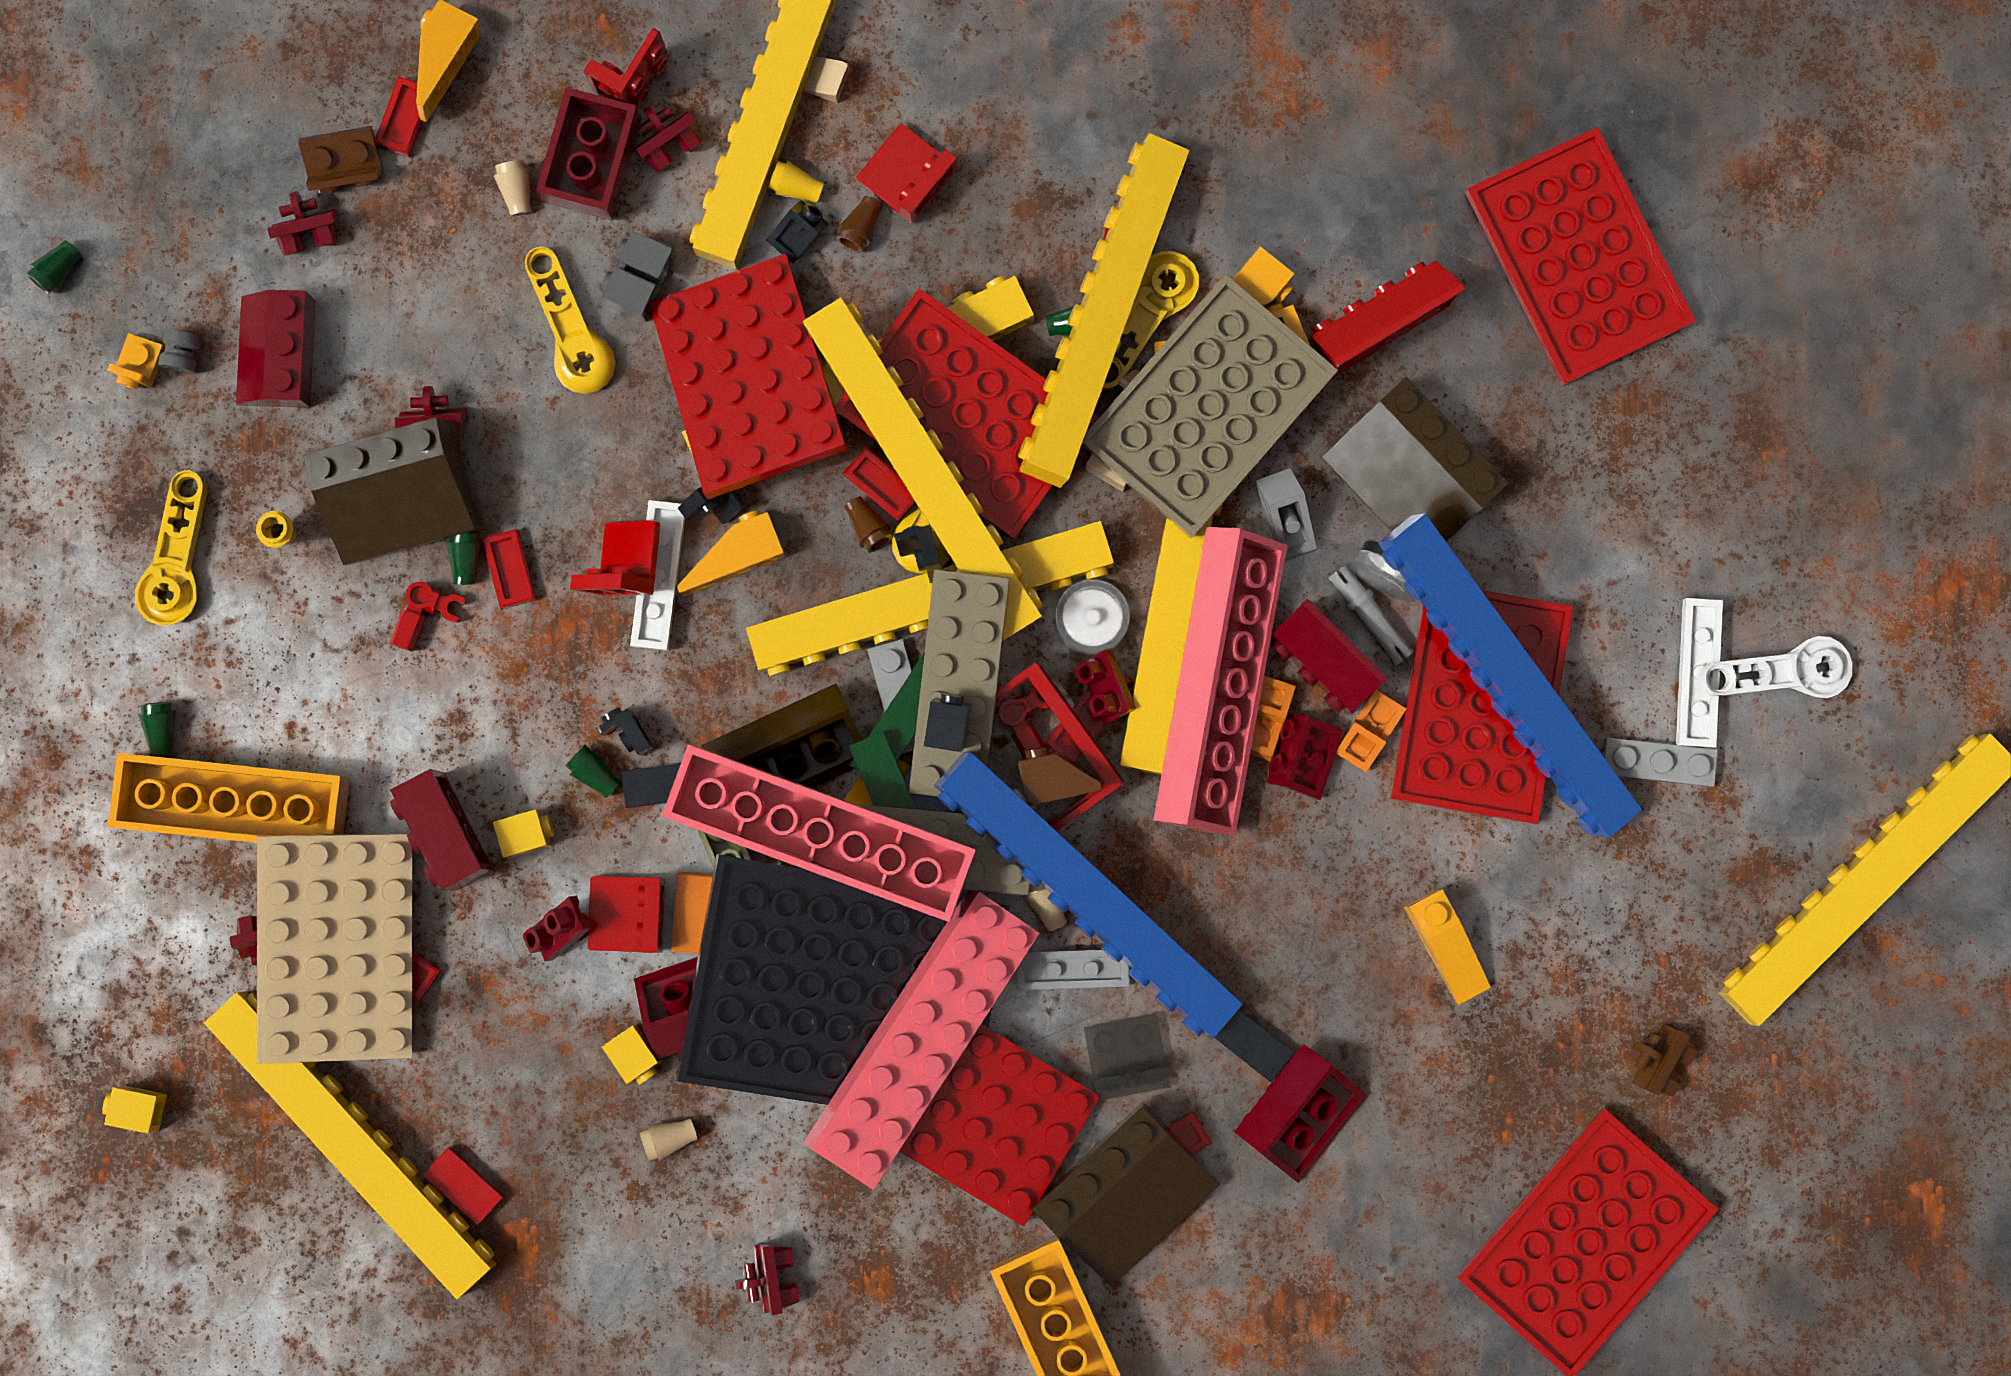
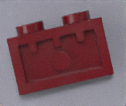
(1304, 755)

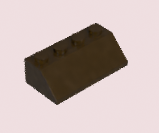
(798, 742)

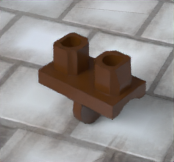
(1659, 1059)

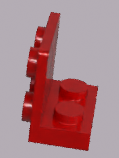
(633, 86)
(907, 173)
(626, 561)
(626, 914)

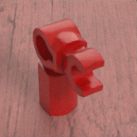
(410, 621)
(1015, 713)

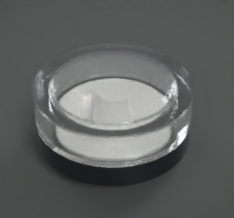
(1374, 571)
(1092, 616)

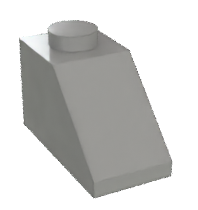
(1287, 512)

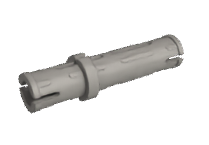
(1371, 614)

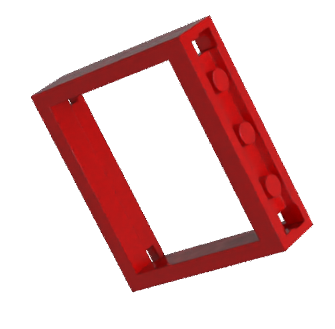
(1077, 731)

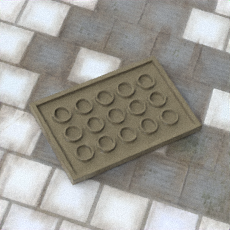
(1208, 406)

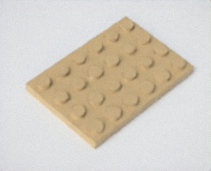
(334, 947)

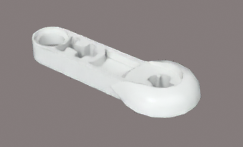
(1790, 670)

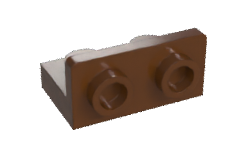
(341, 159)

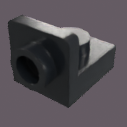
(797, 230)
(723, 506)
(920, 542)
(633, 734)

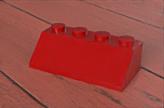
(1387, 316)

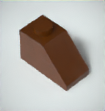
(1054, 777)

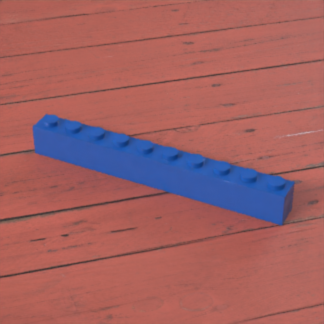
(1509, 676)
(1086, 894)

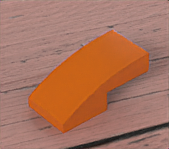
(1271, 715)
(1370, 729)
(690, 911)

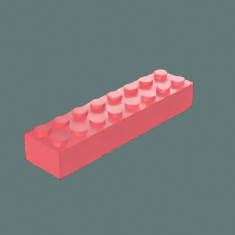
(1220, 681)
(819, 832)
(921, 1038)

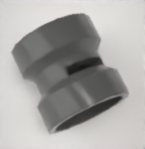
(179, 351)

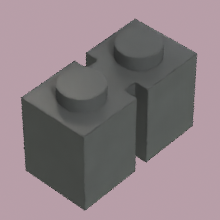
(642, 258)

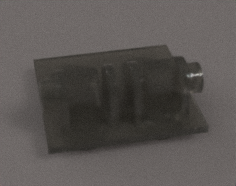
(1127, 1057)

